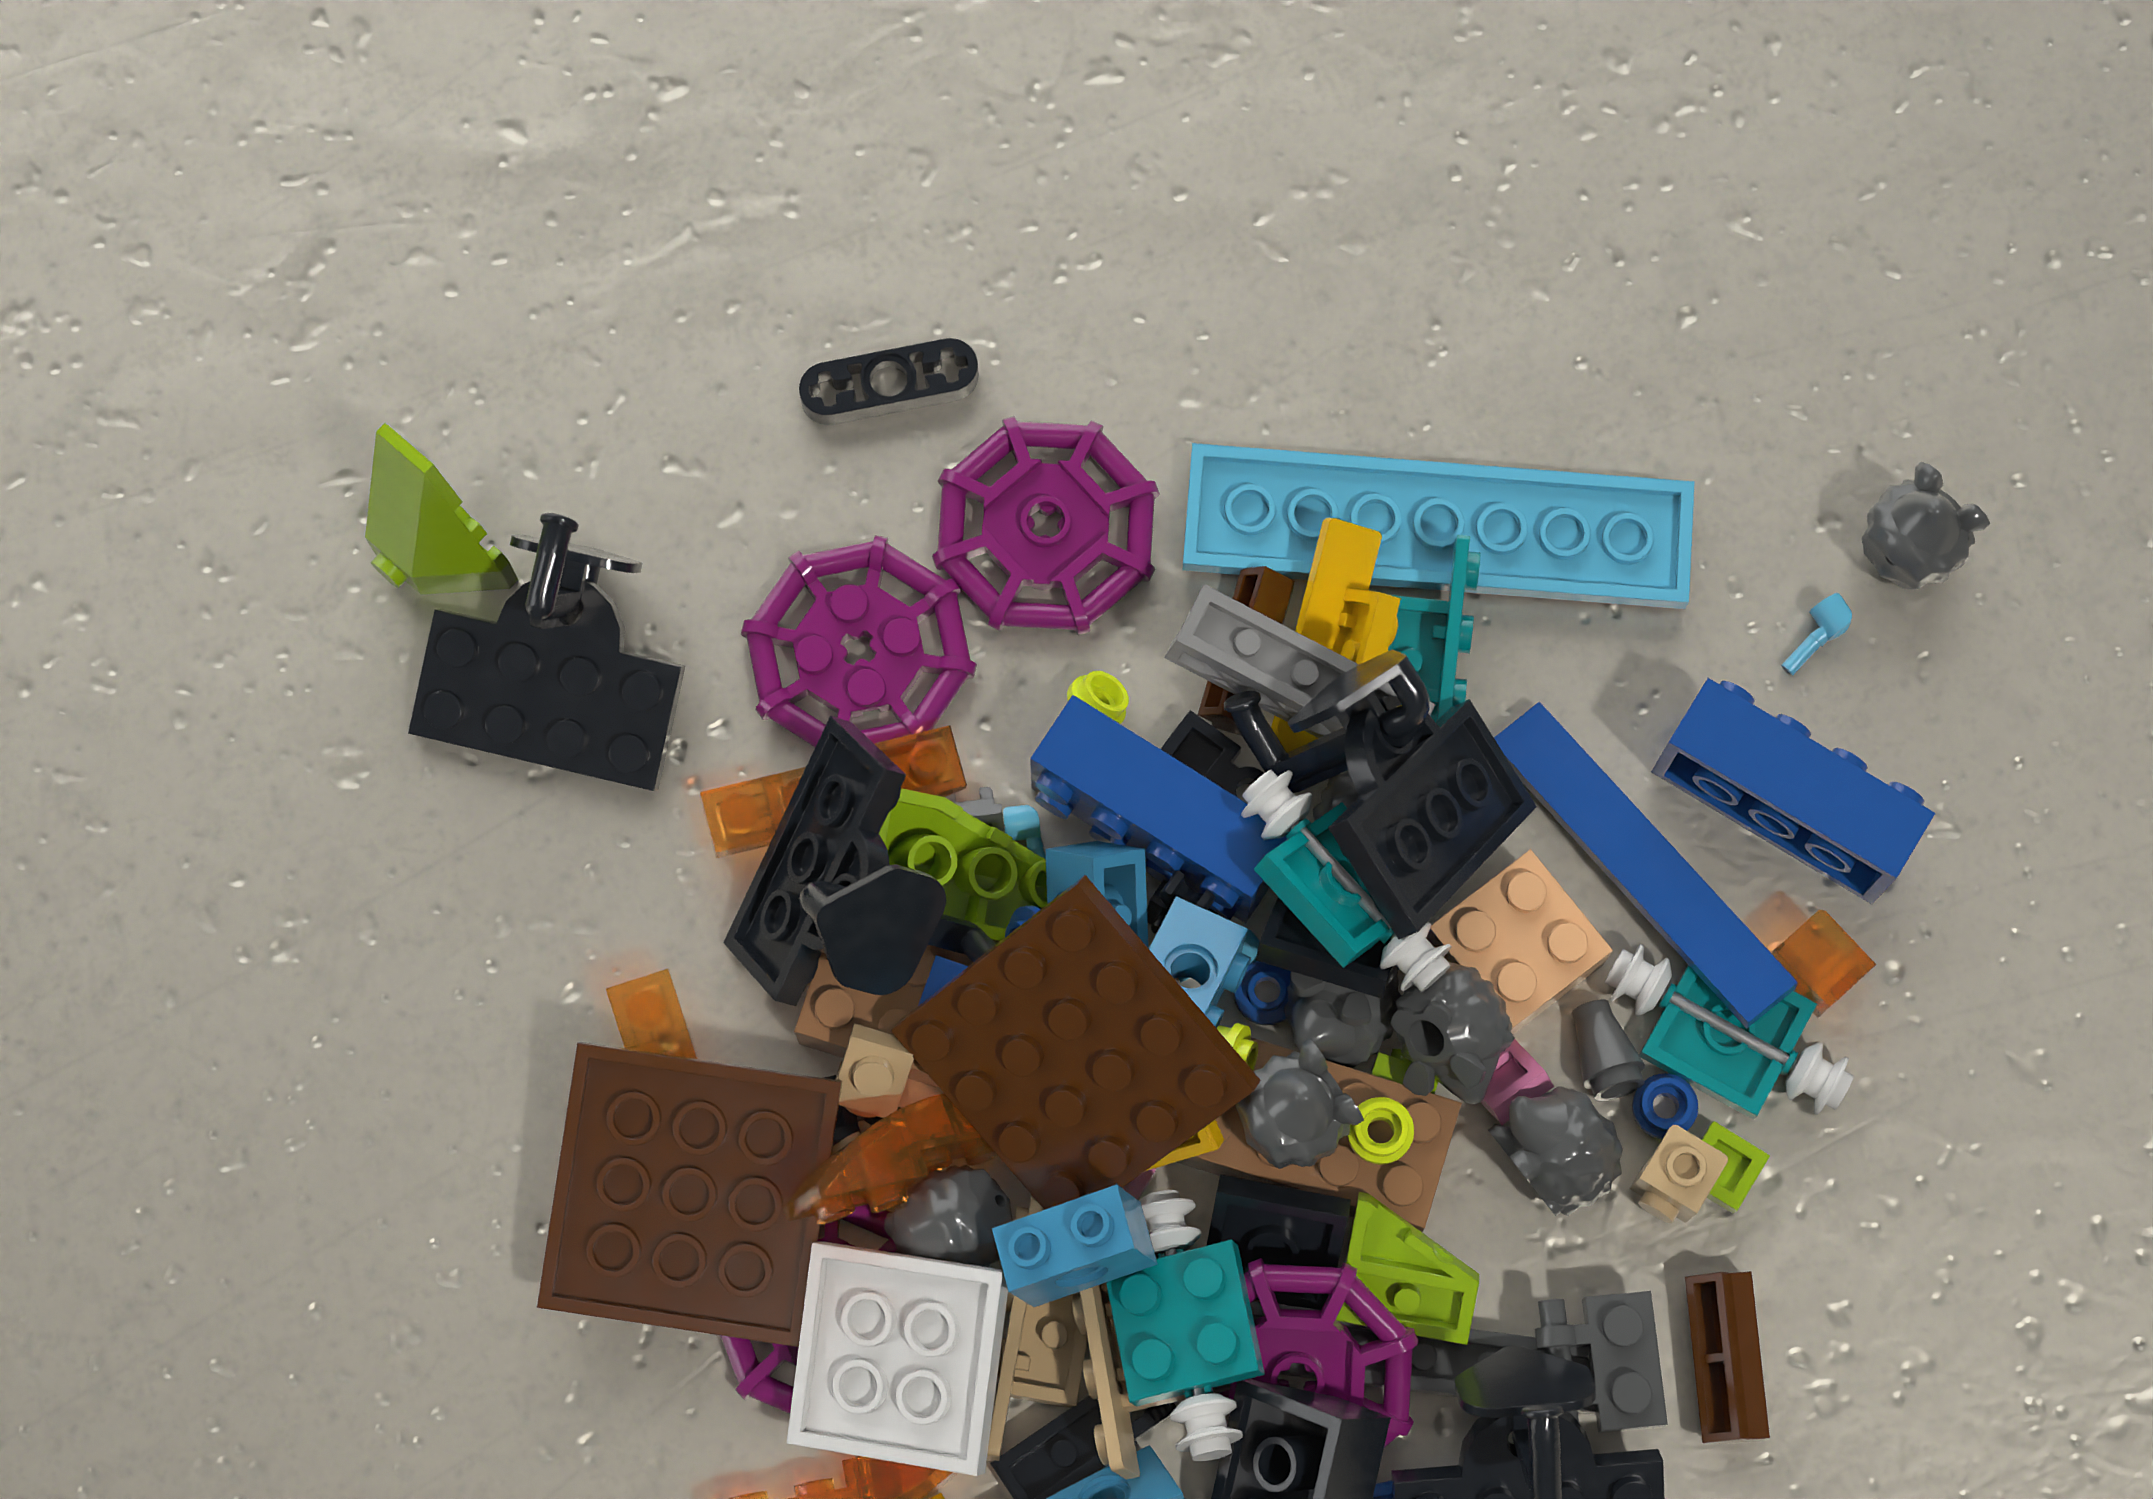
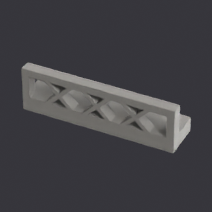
(1254, 653)

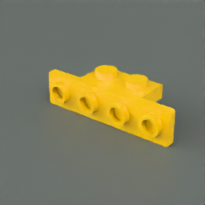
(1340, 608)

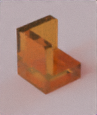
(1823, 960)

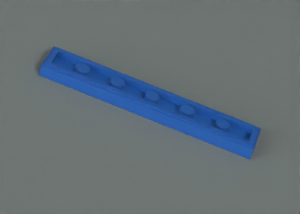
(1645, 866)

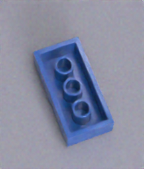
(1794, 790)
(1153, 803)

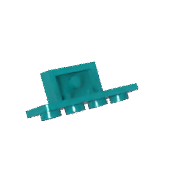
(1437, 631)

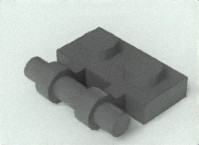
(1620, 1352)

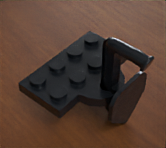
(550, 685)
(1428, 790)
(833, 887)
(1551, 1451)

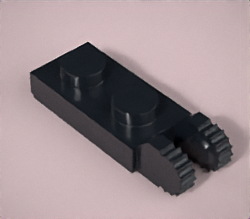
(1064, 1451)

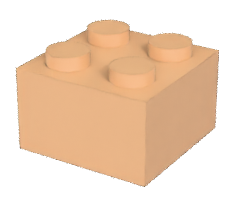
(1523, 938)

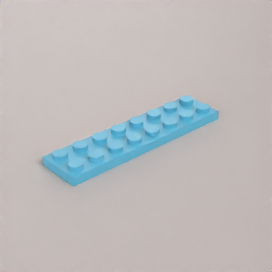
(1534, 527)

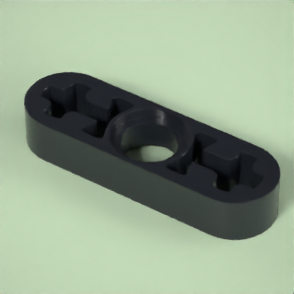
(902, 358)

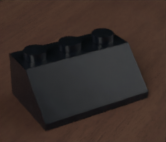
(1300, 1446)

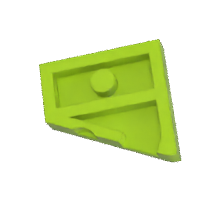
(1410, 1274)

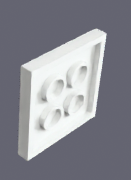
(898, 1358)

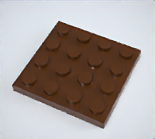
(1075, 1051)
(681, 1193)

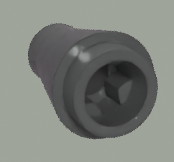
(1606, 1054)

